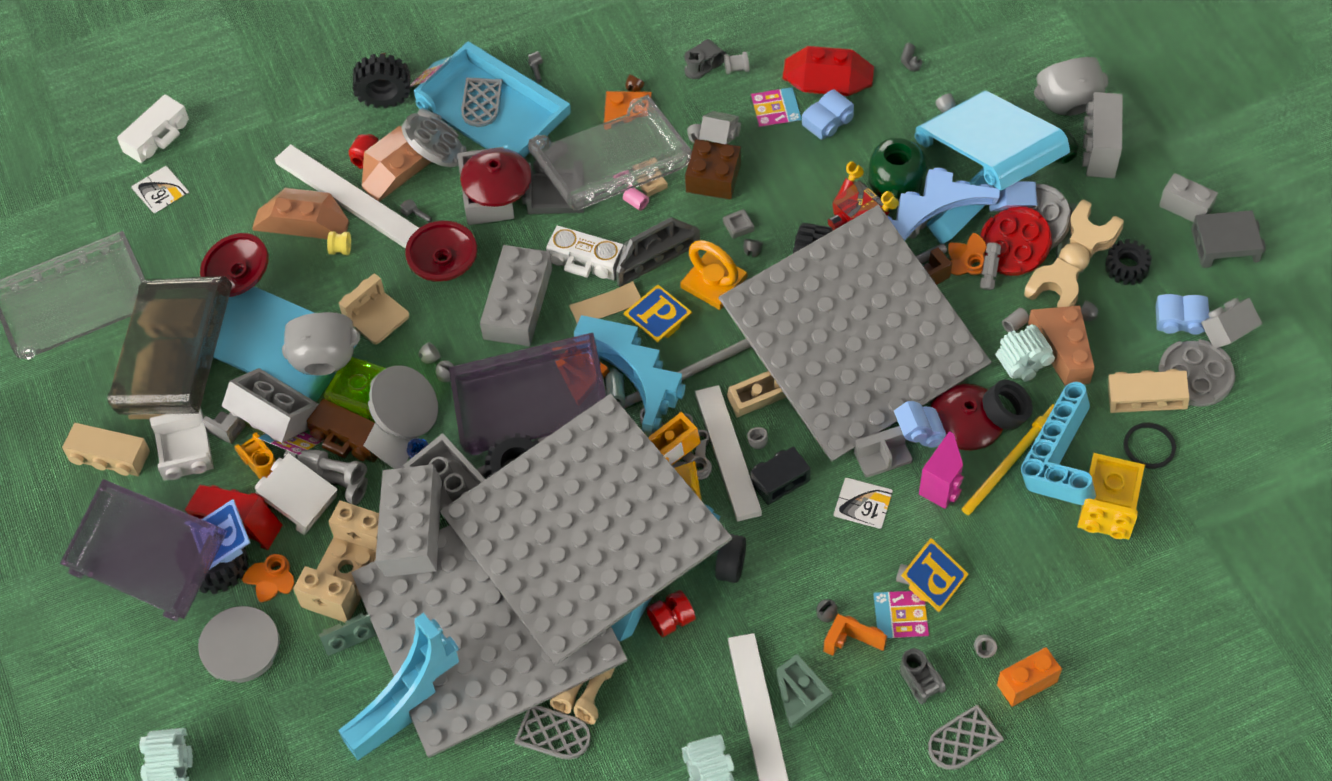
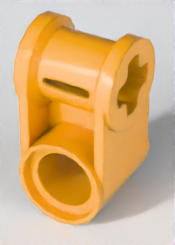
(255, 455)

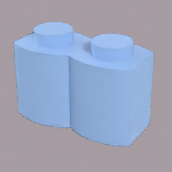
(828, 114)
(1181, 313)
(920, 424)

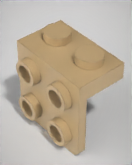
(373, 310)

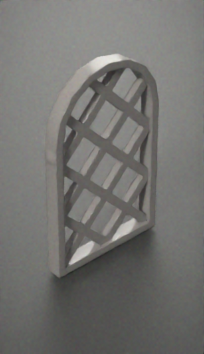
(481, 81)
(548, 712)
(972, 733)

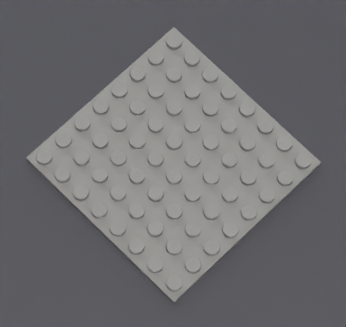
(854, 331)
(585, 528)
(486, 629)

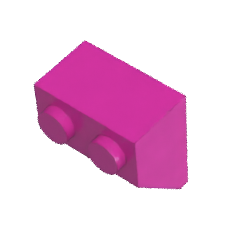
(942, 473)

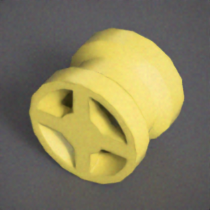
(339, 243)

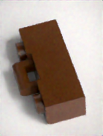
(343, 427)

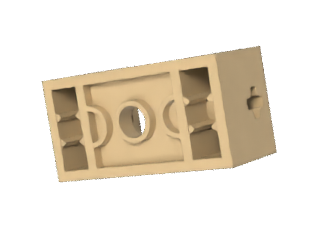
(353, 543)

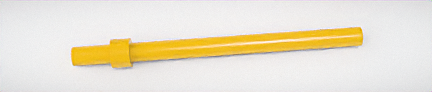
(1007, 463)

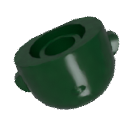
(896, 167)

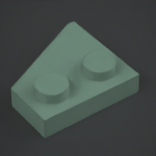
(800, 689)

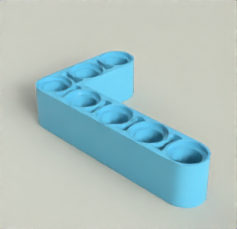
(950, 222)
(1041, 466)

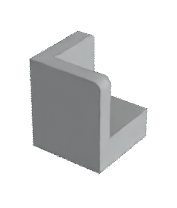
(224, 426)

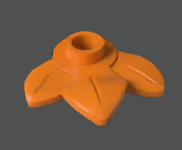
(966, 254)
(270, 581)

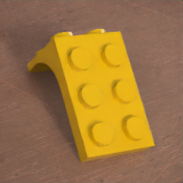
(1117, 494)

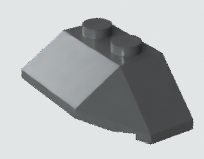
(654, 248)

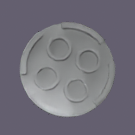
(433, 139)
(1055, 211)
(1208, 370)
(403, 402)
(239, 644)

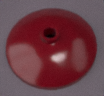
(495, 185)
(440, 242)
(239, 258)
(970, 426)

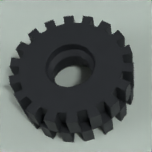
(384, 92)

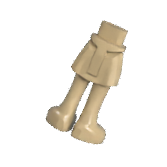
(585, 706)

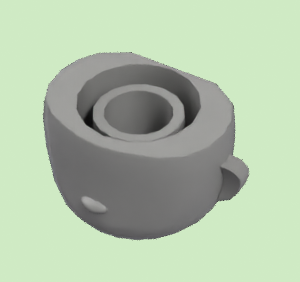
(1070, 85)
(319, 342)

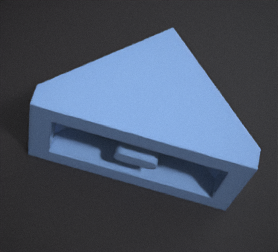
(1016, 195)

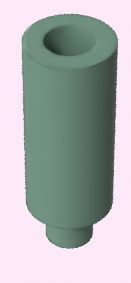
(615, 386)

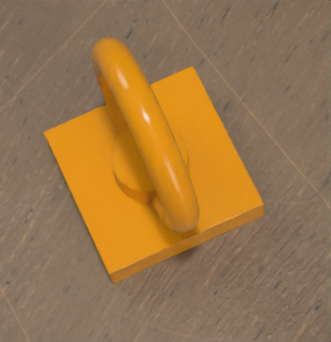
(711, 274)

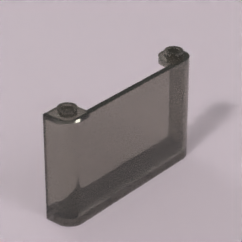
(169, 345)

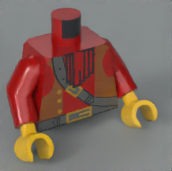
(857, 199)

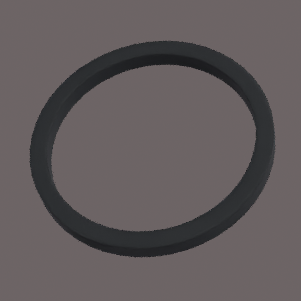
(1157, 427)

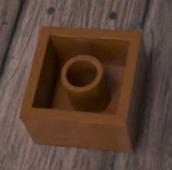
(713, 169)

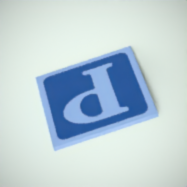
(229, 519)

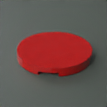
(1023, 239)

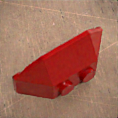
(828, 69)

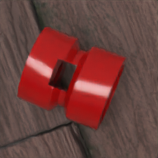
(669, 614)

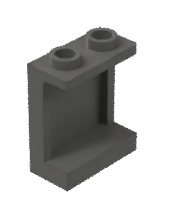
(544, 197)
(1227, 236)

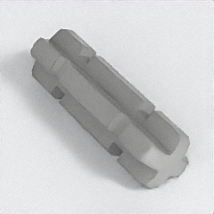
(990, 266)

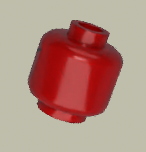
(359, 146)

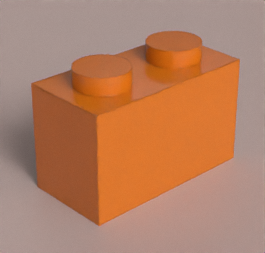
(1029, 676)

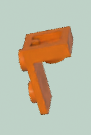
(850, 626)

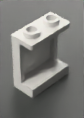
(181, 445)
(296, 492)

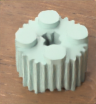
(1024, 353)
(165, 755)
(707, 761)

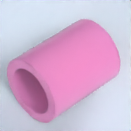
(636, 198)

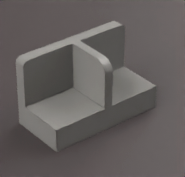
(882, 452)

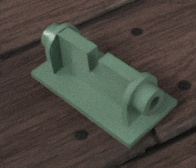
(353, 632)

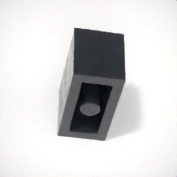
(780, 475)

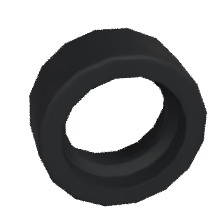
(998, 413)

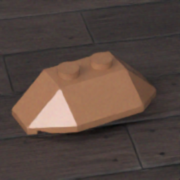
(390, 164)
(301, 214)

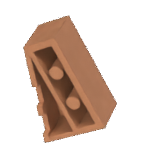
(1069, 341)

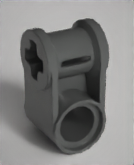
(703, 59)
(922, 680)

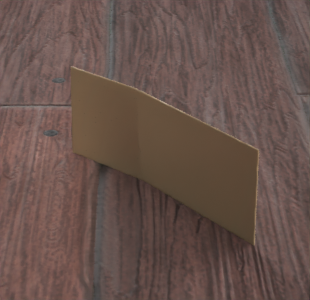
(607, 303)

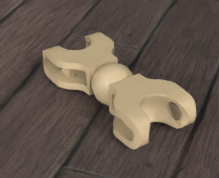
(1074, 257)

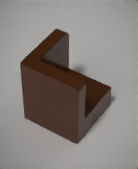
(939, 266)

